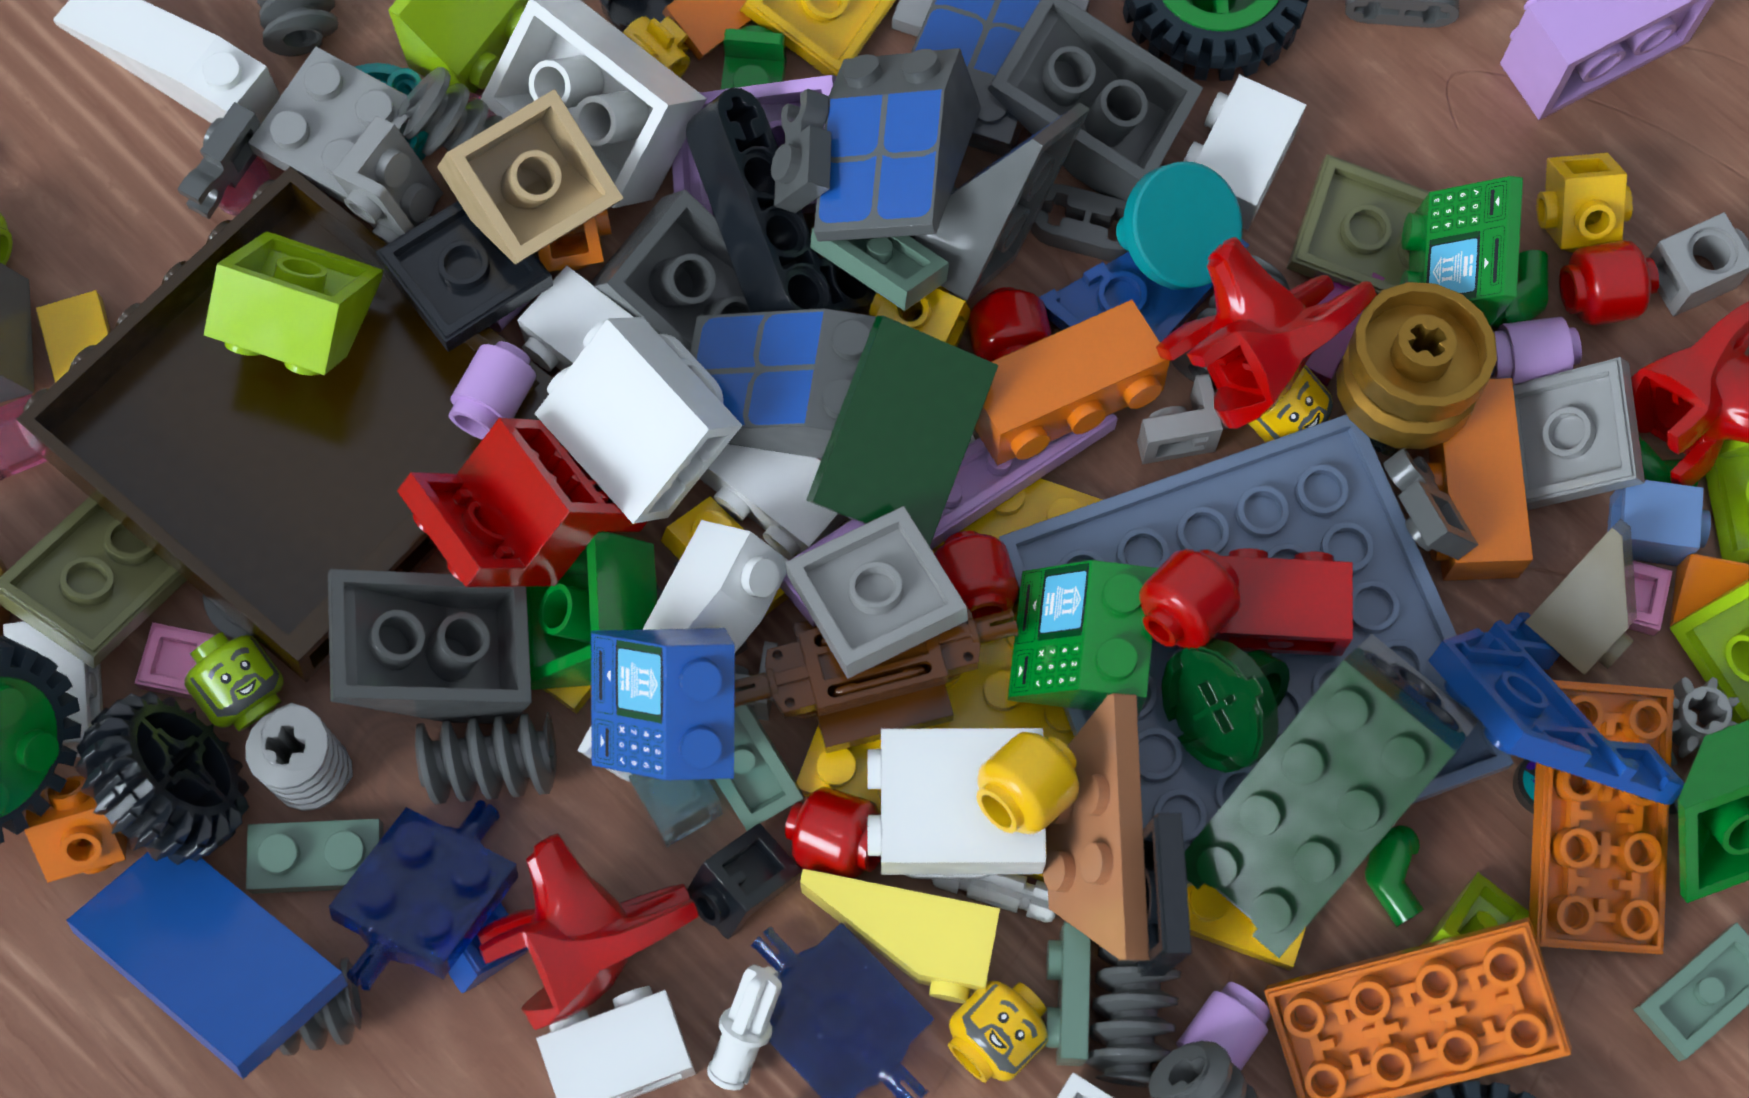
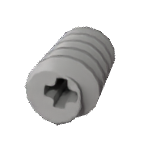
(298, 758)

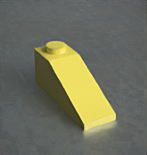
(922, 934)

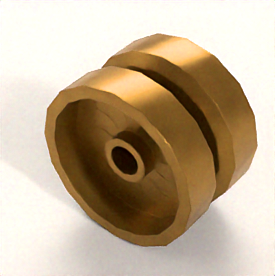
(1416, 365)

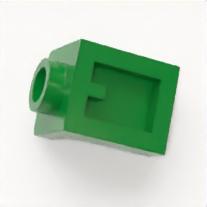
(753, 57)

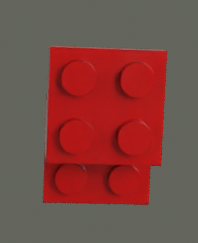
(513, 509)

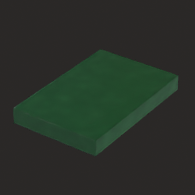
(902, 427)

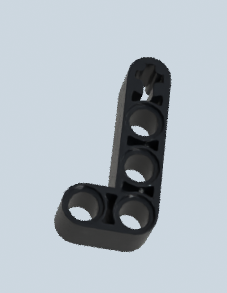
(765, 243)

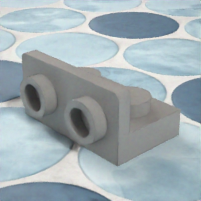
(386, 181)

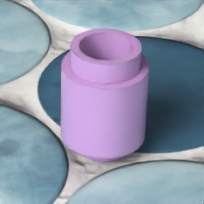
(1535, 349)
(491, 388)
(1231, 1019)

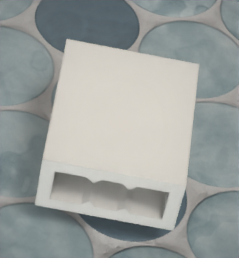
(638, 416)
(931, 808)

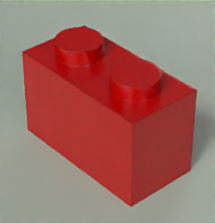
(1291, 603)

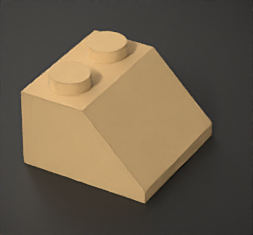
(529, 178)

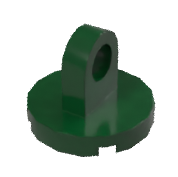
(1225, 702)

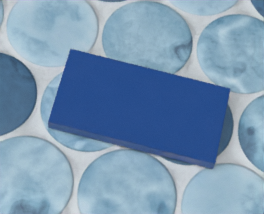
(208, 957)

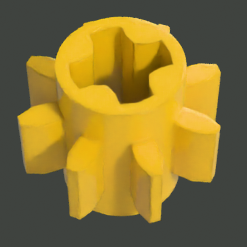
(662, 41)

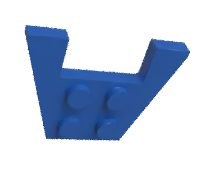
(1532, 718)

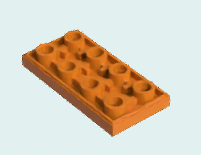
(1598, 847)
(1420, 1016)

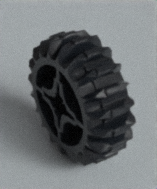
(162, 778)

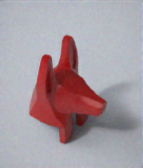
(1259, 332)
(1698, 396)
(579, 931)

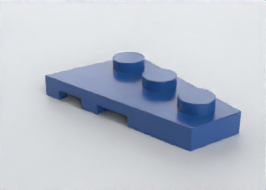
(1120, 282)

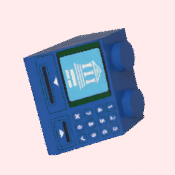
(663, 702)

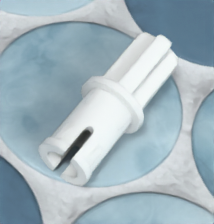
(745, 1028)

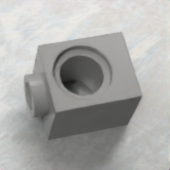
(1685, 282)

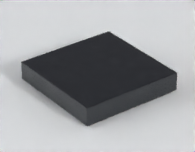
(459, 276)
(1165, 895)

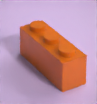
(1071, 383)
(1486, 483)

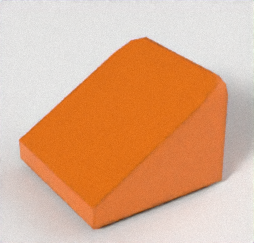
(1702, 580)

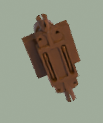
(891, 695)

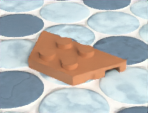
(1097, 842)

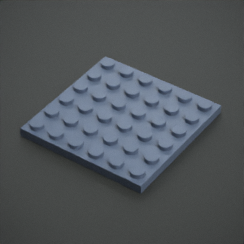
(1285, 498)

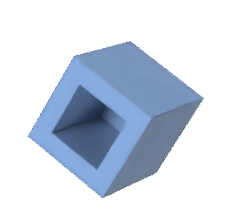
(1663, 520)

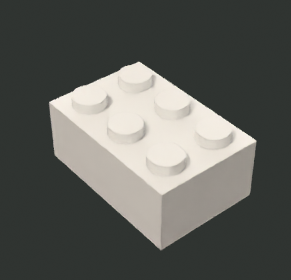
(612, 87)

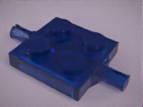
(423, 893)
(842, 1017)

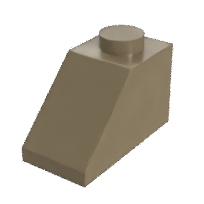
(1592, 605)

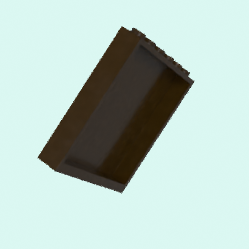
(256, 470)

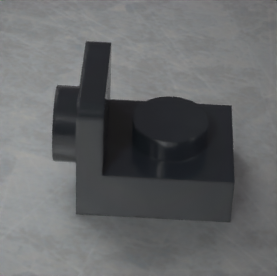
(741, 880)

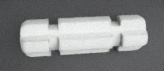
(1005, 892)

